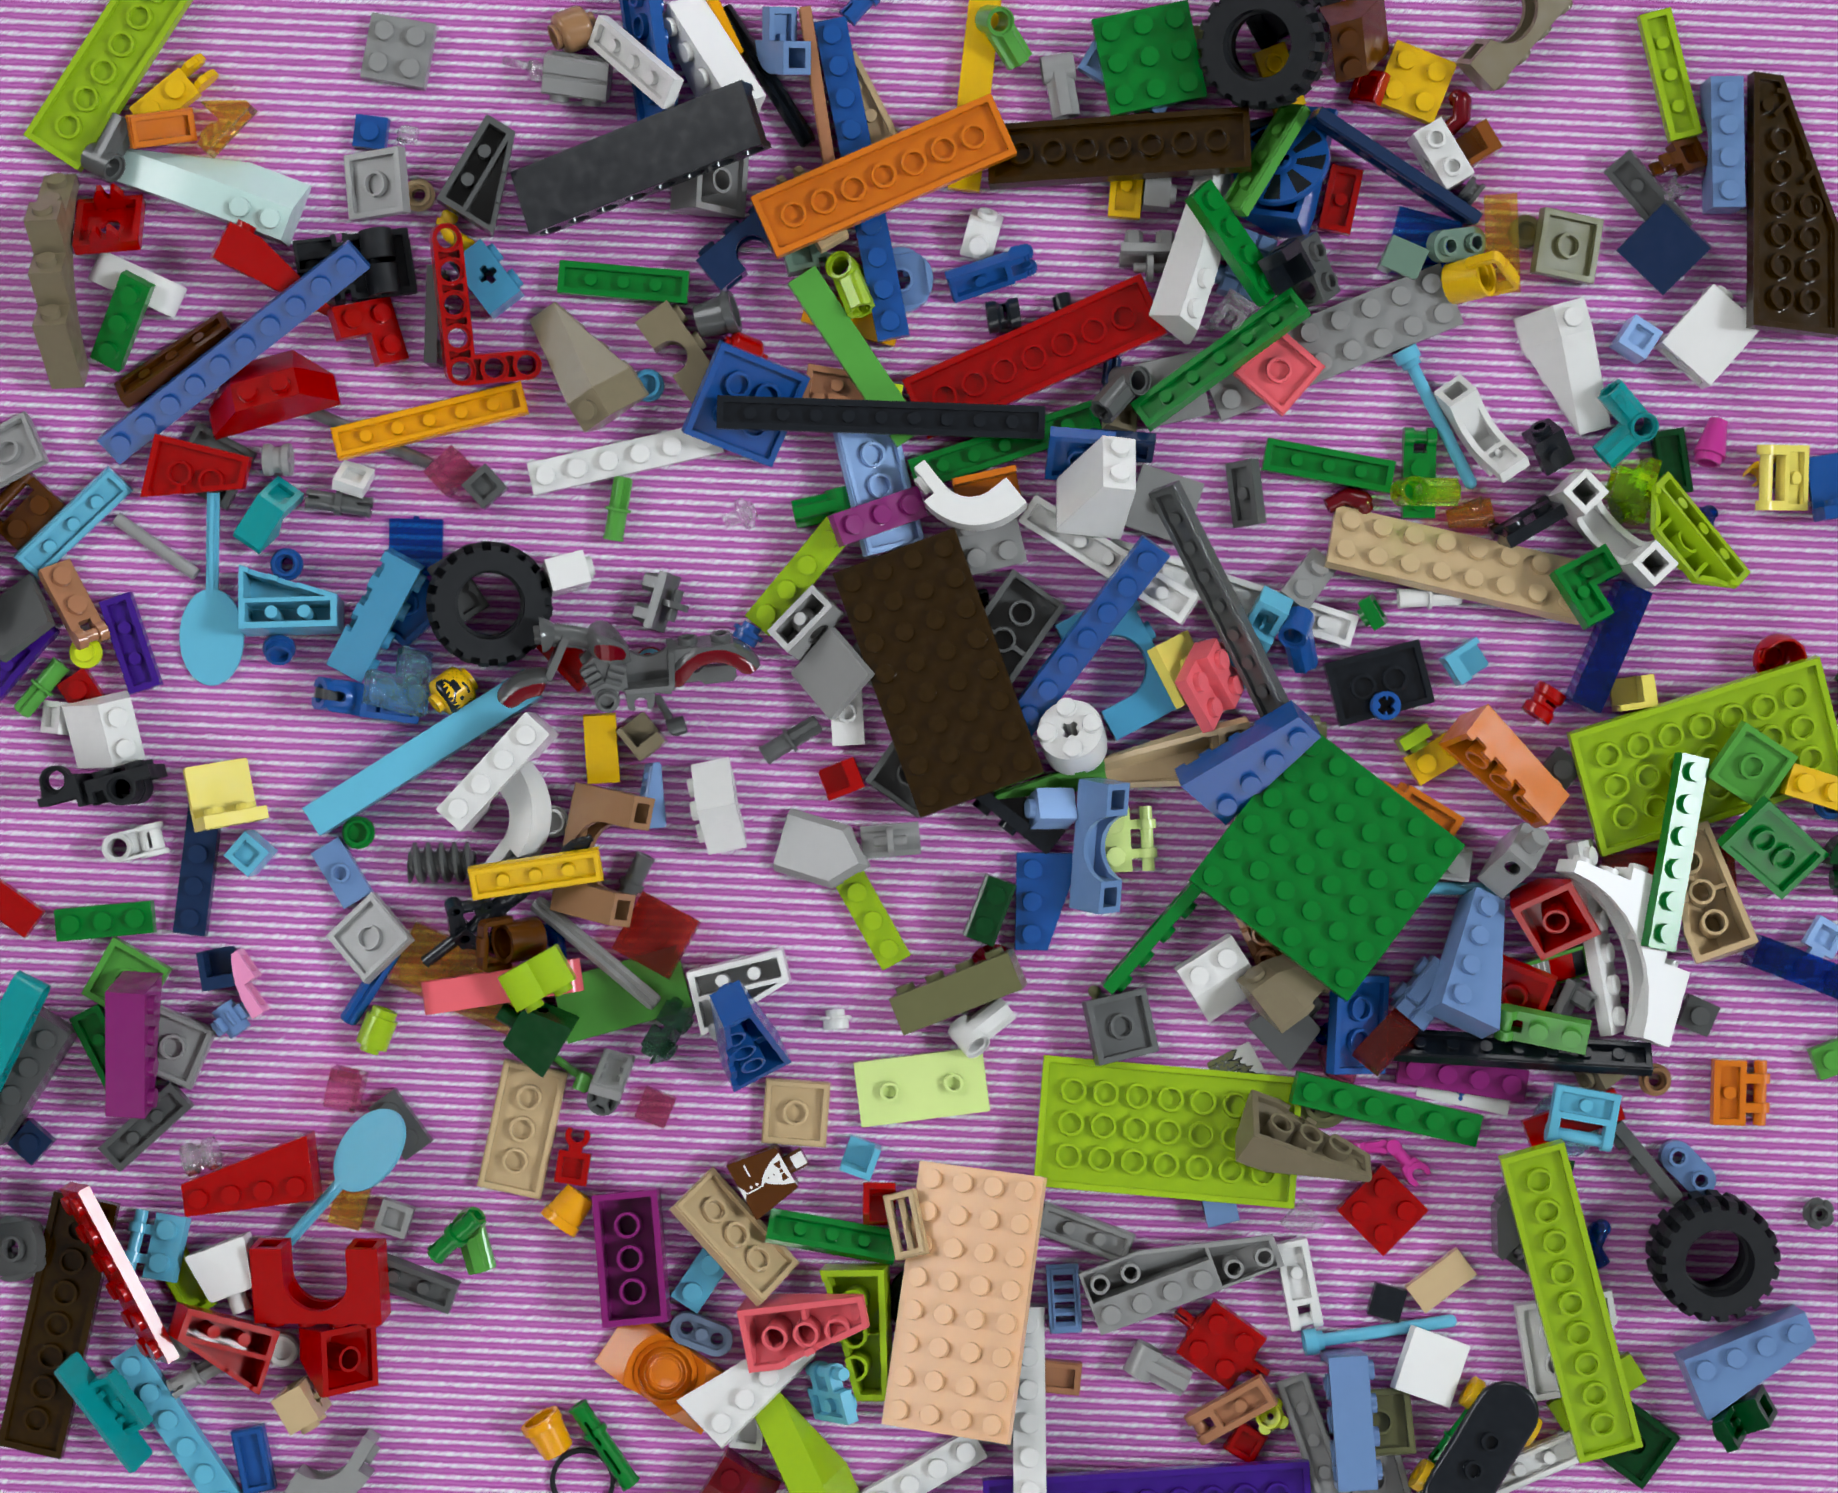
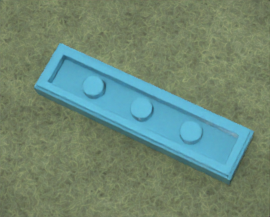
(73, 521)

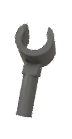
(676, 725)

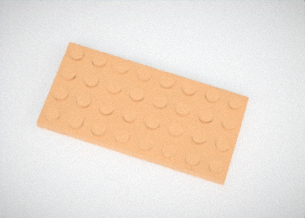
(965, 1303)

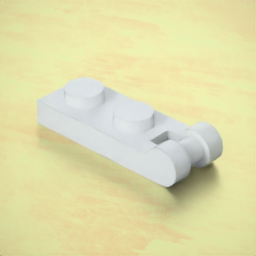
(1299, 1283)

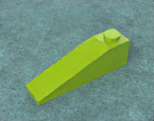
(801, 1453)

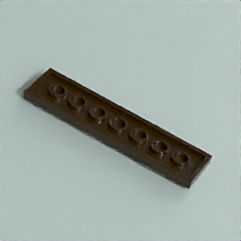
(1126, 148)
(54, 1327)

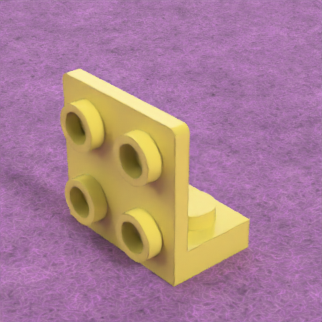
(222, 795)

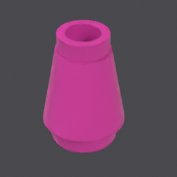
(1712, 444)

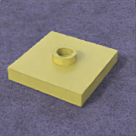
(1168, 660)

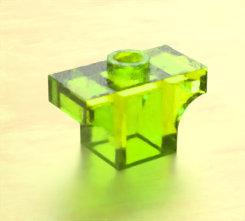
(1632, 489)

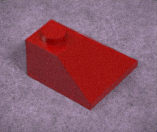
(339, 1358)

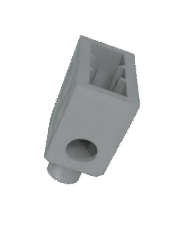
(1521, 845)

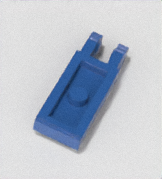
(991, 273)

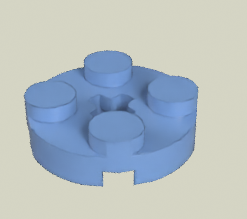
(921, 277)

